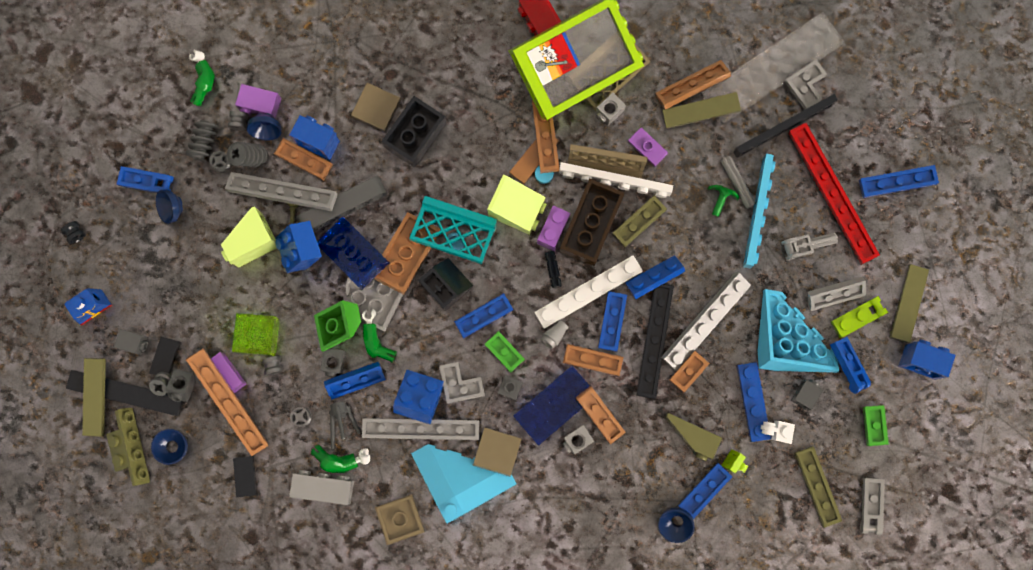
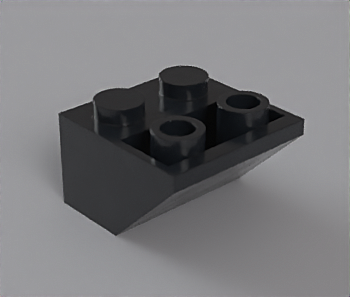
(445, 283)

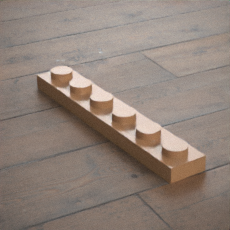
(227, 401)

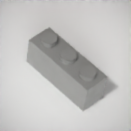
(321, 487)

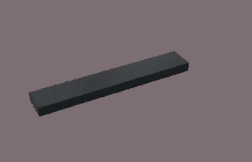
(785, 126)
(654, 341)
(129, 394)

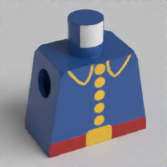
(86, 306)

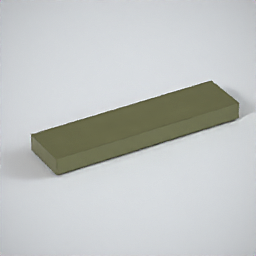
(701, 110)
(909, 303)
(94, 396)
(818, 486)

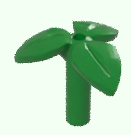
(724, 193)

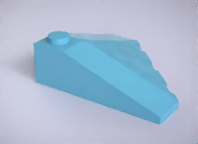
(788, 342)
(456, 482)

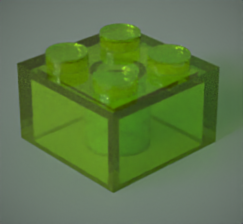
(255, 335)

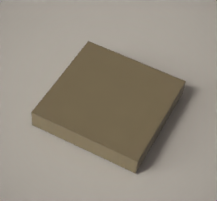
(376, 107)
(497, 452)
(399, 519)

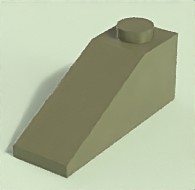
(696, 438)

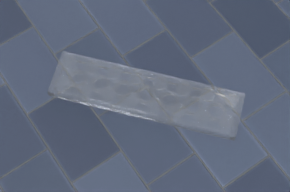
(778, 63)

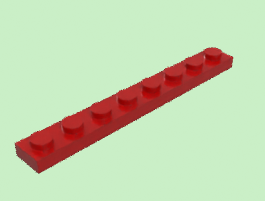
(833, 193)

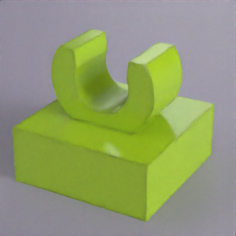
(734, 462)

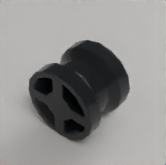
(73, 232)

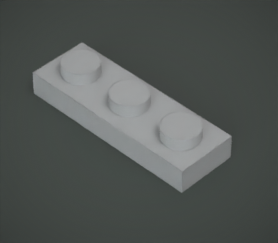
(836, 293)

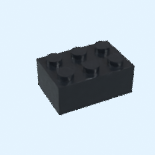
(414, 131)

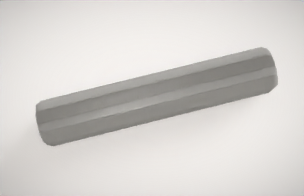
(738, 182)

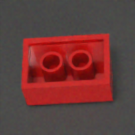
(538, 14)

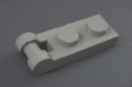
(872, 506)

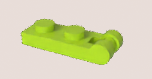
(858, 317)

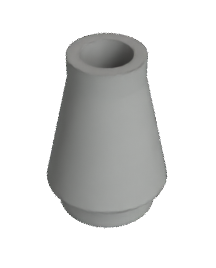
(553, 336)

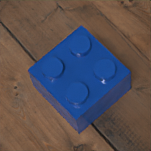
(315, 137)
(298, 247)
(927, 360)
(418, 397)

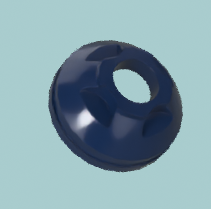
(264, 127)
(168, 206)
(160, 443)
(673, 532)

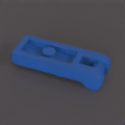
(143, 179)
(851, 365)

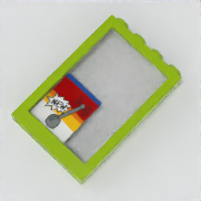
(577, 58)

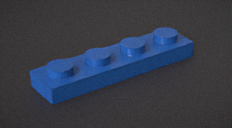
(898, 181)
(753, 400)

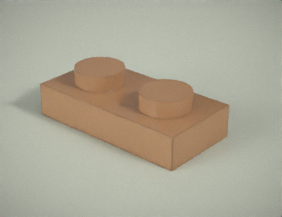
(689, 371)

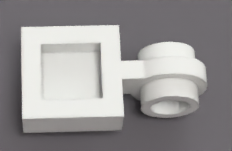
(779, 430)

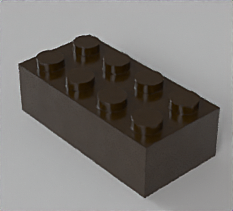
(591, 222)

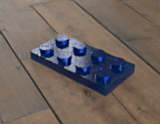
(352, 253)
(552, 406)

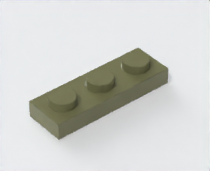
(639, 221)

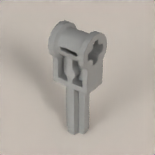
(805, 245)

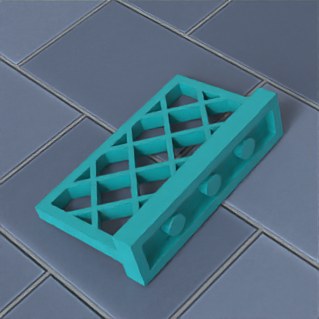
(455, 214)

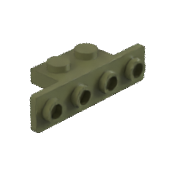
(127, 447)

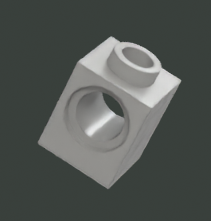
(613, 102)
(586, 437)

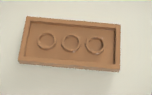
(404, 255)

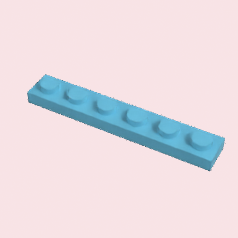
(758, 219)

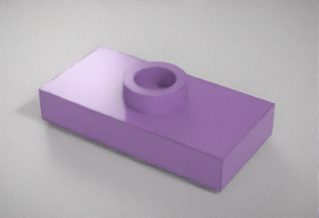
(647, 147)

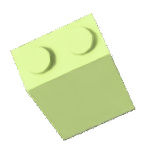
(516, 205)
(248, 239)

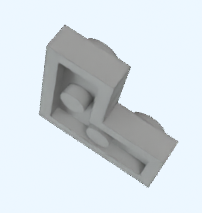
(802, 84)
(455, 388)

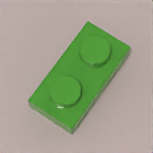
(504, 351)
(875, 425)

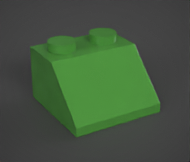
(337, 324)

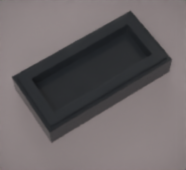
(164, 356)
(245, 476)

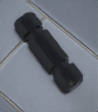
(553, 269)

